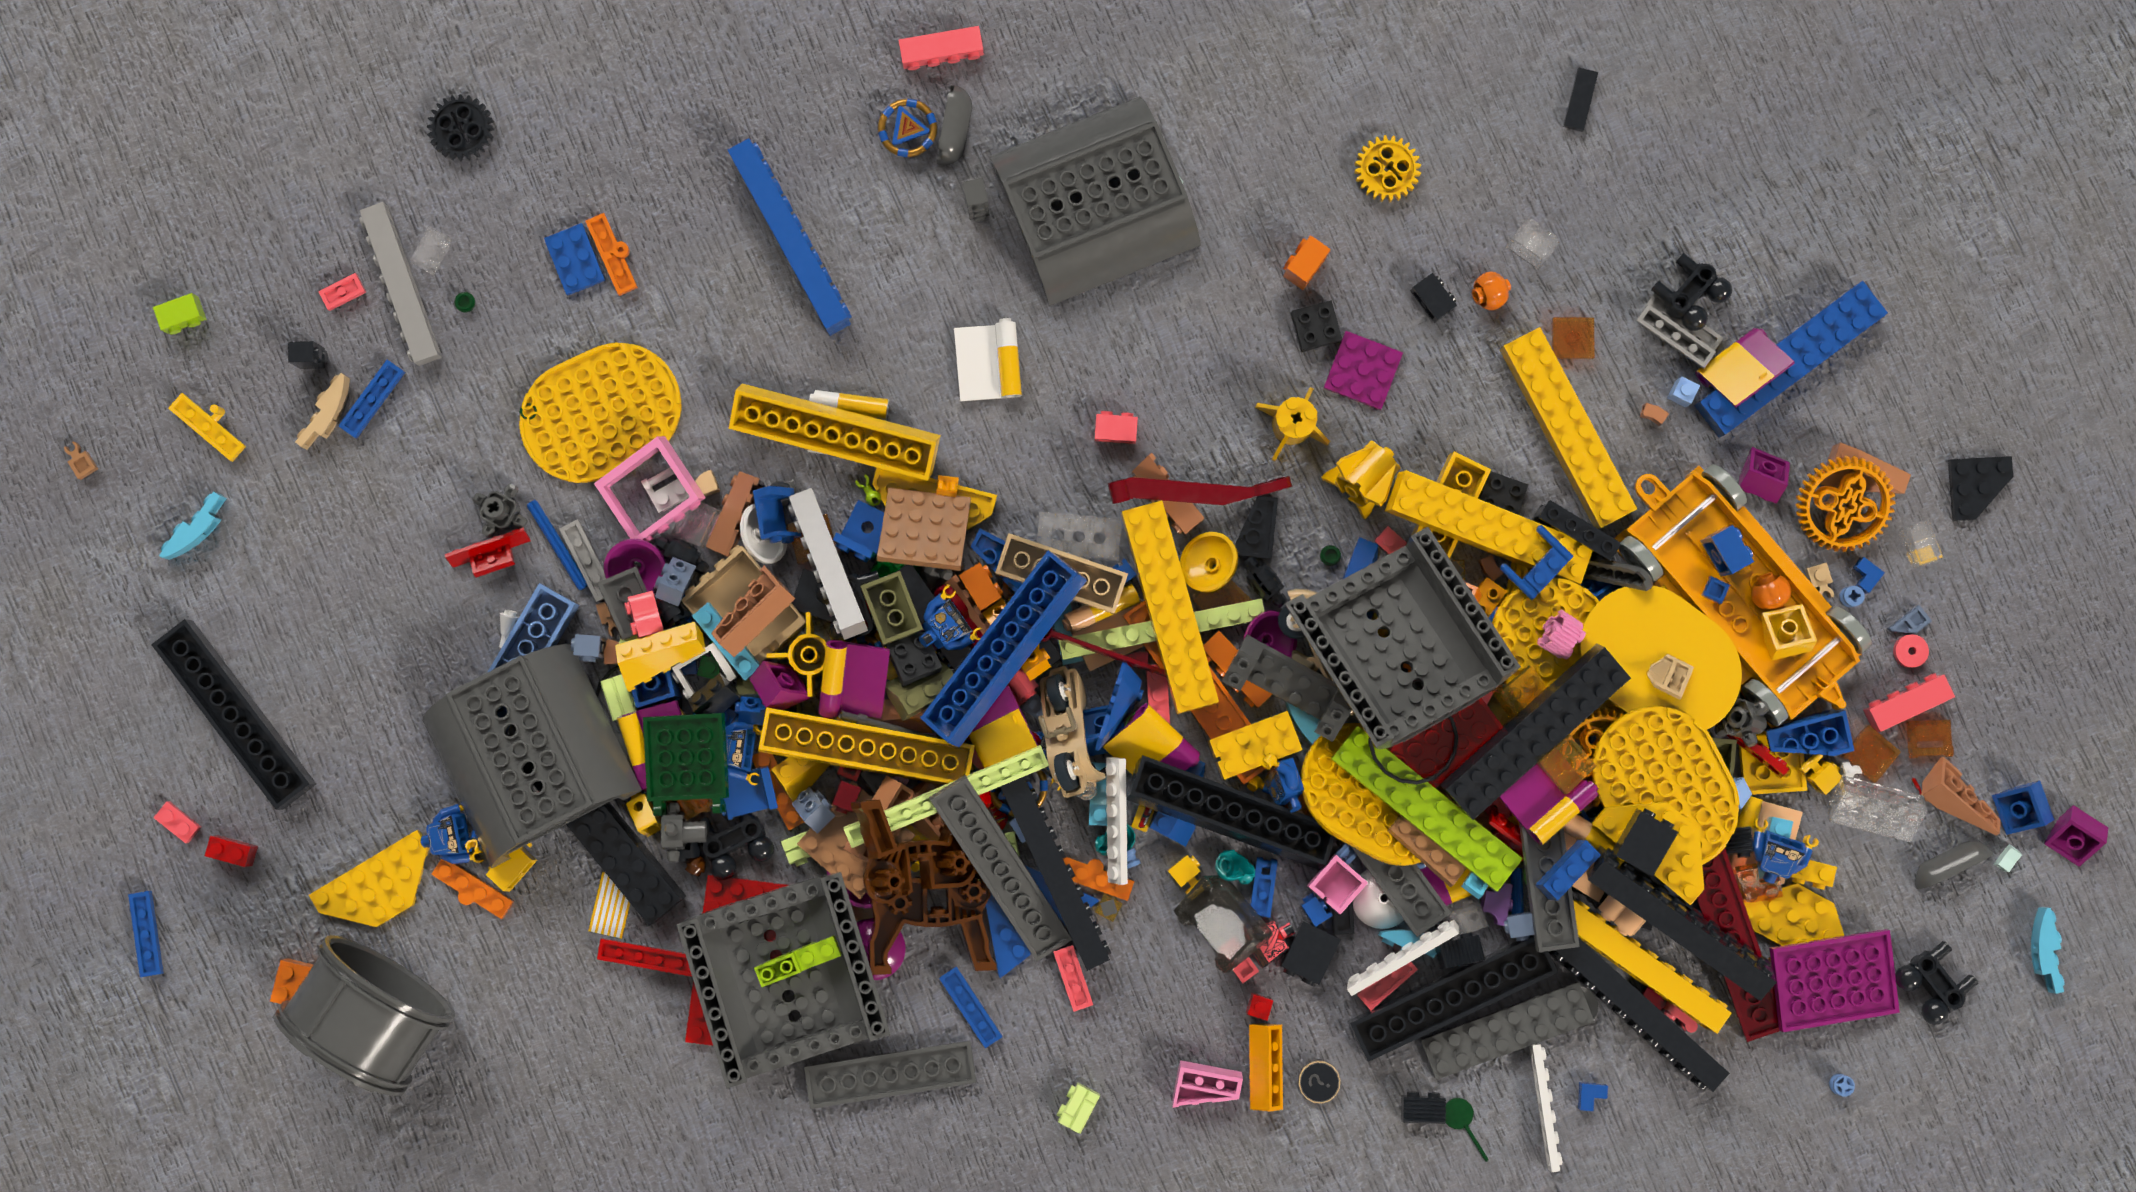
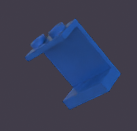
(771, 514)
(750, 798)

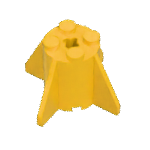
(1285, 429)
(1365, 476)
(798, 653)

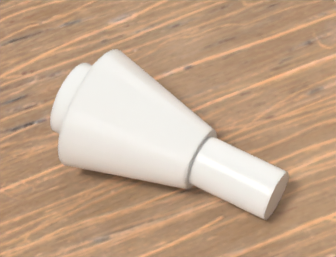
(507, 622)

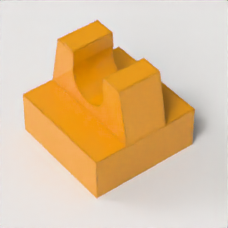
(947, 486)

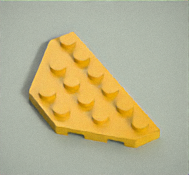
(981, 503)
(1682, 864)
(376, 887)
(1795, 917)

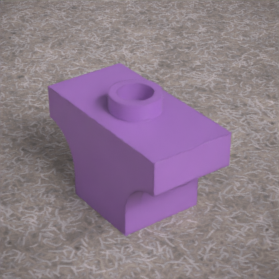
(1498, 903)

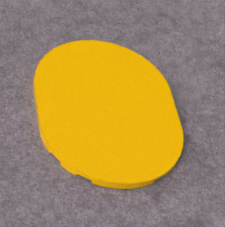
(599, 411)
(1521, 624)
(1645, 627)
(1669, 759)
(1348, 807)

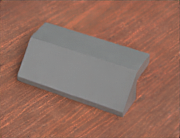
(1695, 345)

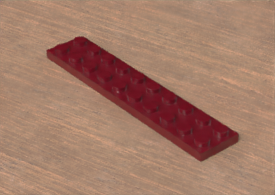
(1724, 905)

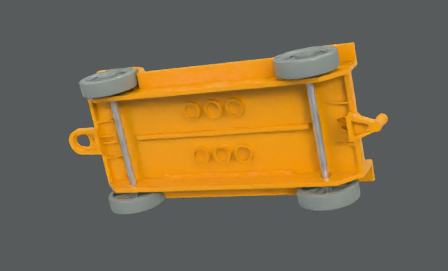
(1670, 550)

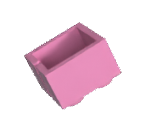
(1337, 883)

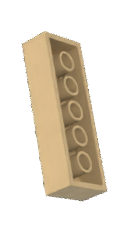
(1102, 586)

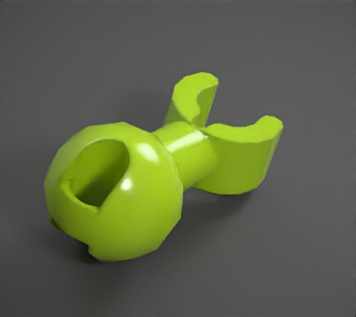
(871, 495)

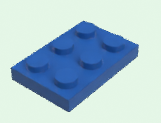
(574, 259)

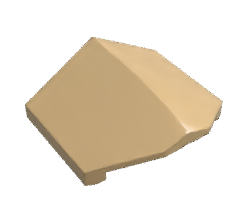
(1670, 675)

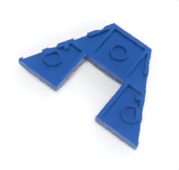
(1007, 943)

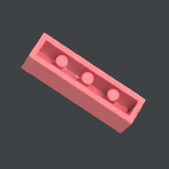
(941, 47)
(1909, 703)

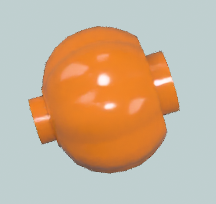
(1491, 290)
(1771, 591)

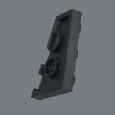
(1258, 531)

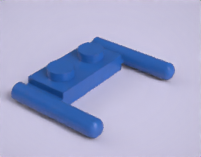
(1545, 568)

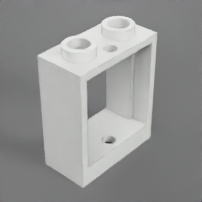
(720, 658)

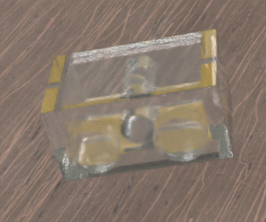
(1920, 544)

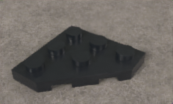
(1976, 484)

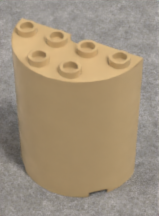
(727, 585)

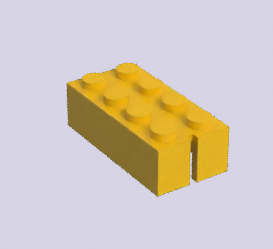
(1249, 745)

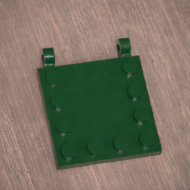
(686, 759)

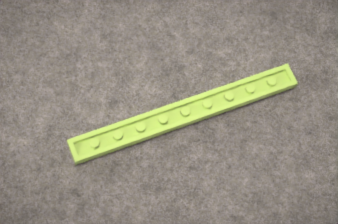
(1143, 632)
(982, 781)

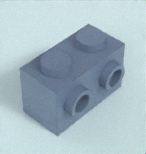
(675, 581)
(588, 647)
(814, 809)
(1519, 926)

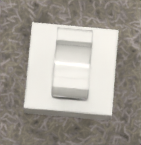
(1848, 770)

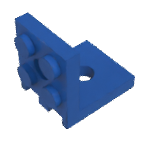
(854, 539)

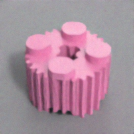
(1561, 634)

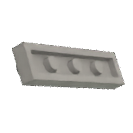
(584, 556)

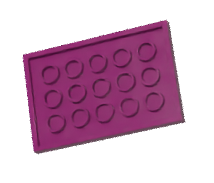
(1834, 980)

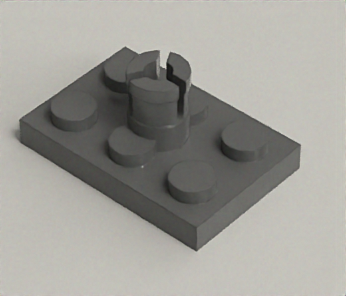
(615, 594)

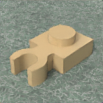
(1820, 577)

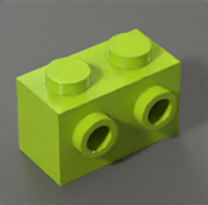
(179, 314)

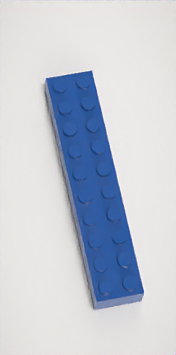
(787, 233)
(1807, 347)
(1003, 649)

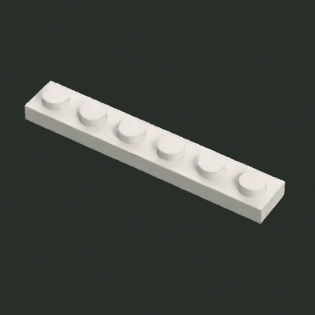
(1116, 820)
(1407, 954)
(1547, 1116)

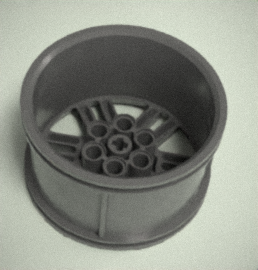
(363, 1016)

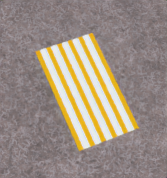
(609, 909)

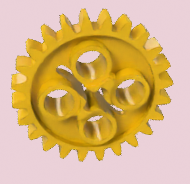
(1399, 155)

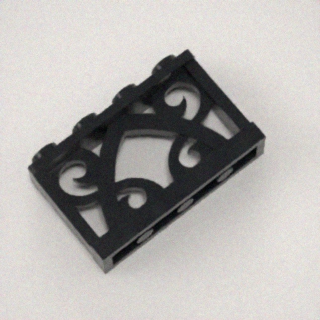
(1562, 520)

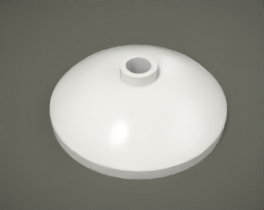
(759, 549)
(1371, 909)

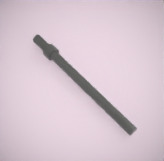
(863, 720)

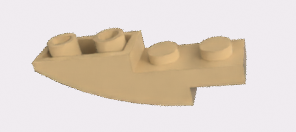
(331, 405)

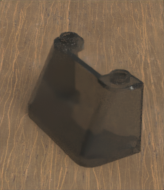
(1223, 920)

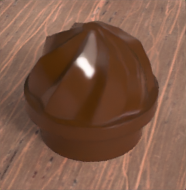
(696, 866)

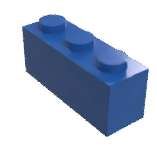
(1567, 870)

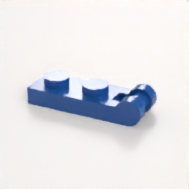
(1263, 887)

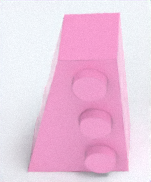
(1205, 1083)

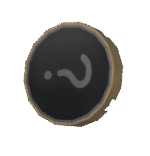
(1319, 1082)

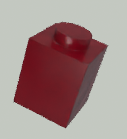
(845, 795)

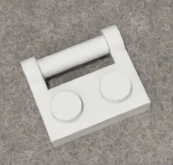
(668, 495)

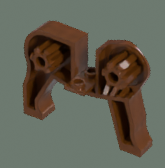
(888, 865)
(963, 907)

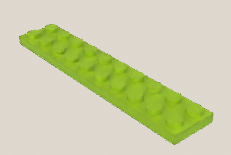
(1428, 810)

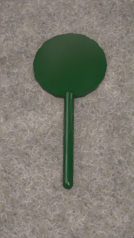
(1458, 1116)

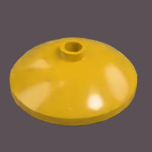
(1200, 557)

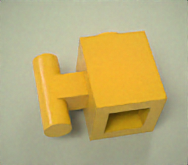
(1822, 775)
(1184, 871)

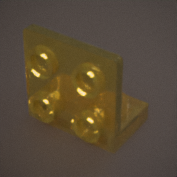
(1519, 691)

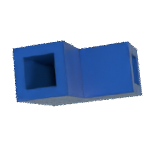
(1870, 574)
(1588, 1092)

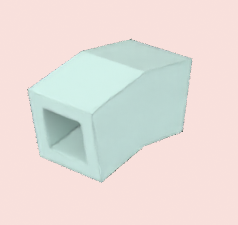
(2008, 858)

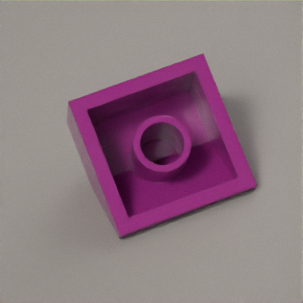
(1764, 475)
(778, 685)
(2077, 836)

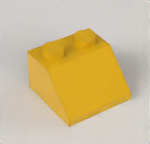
(1788, 632)

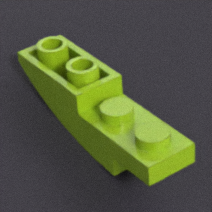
(797, 961)

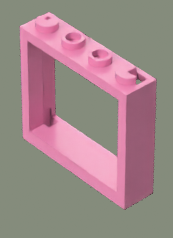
(660, 444)

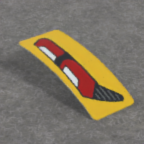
(1142, 818)

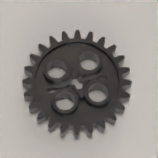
(445, 136)

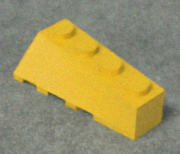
(658, 652)
(797, 775)

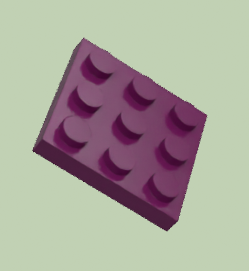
(1363, 370)

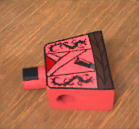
(1275, 945)

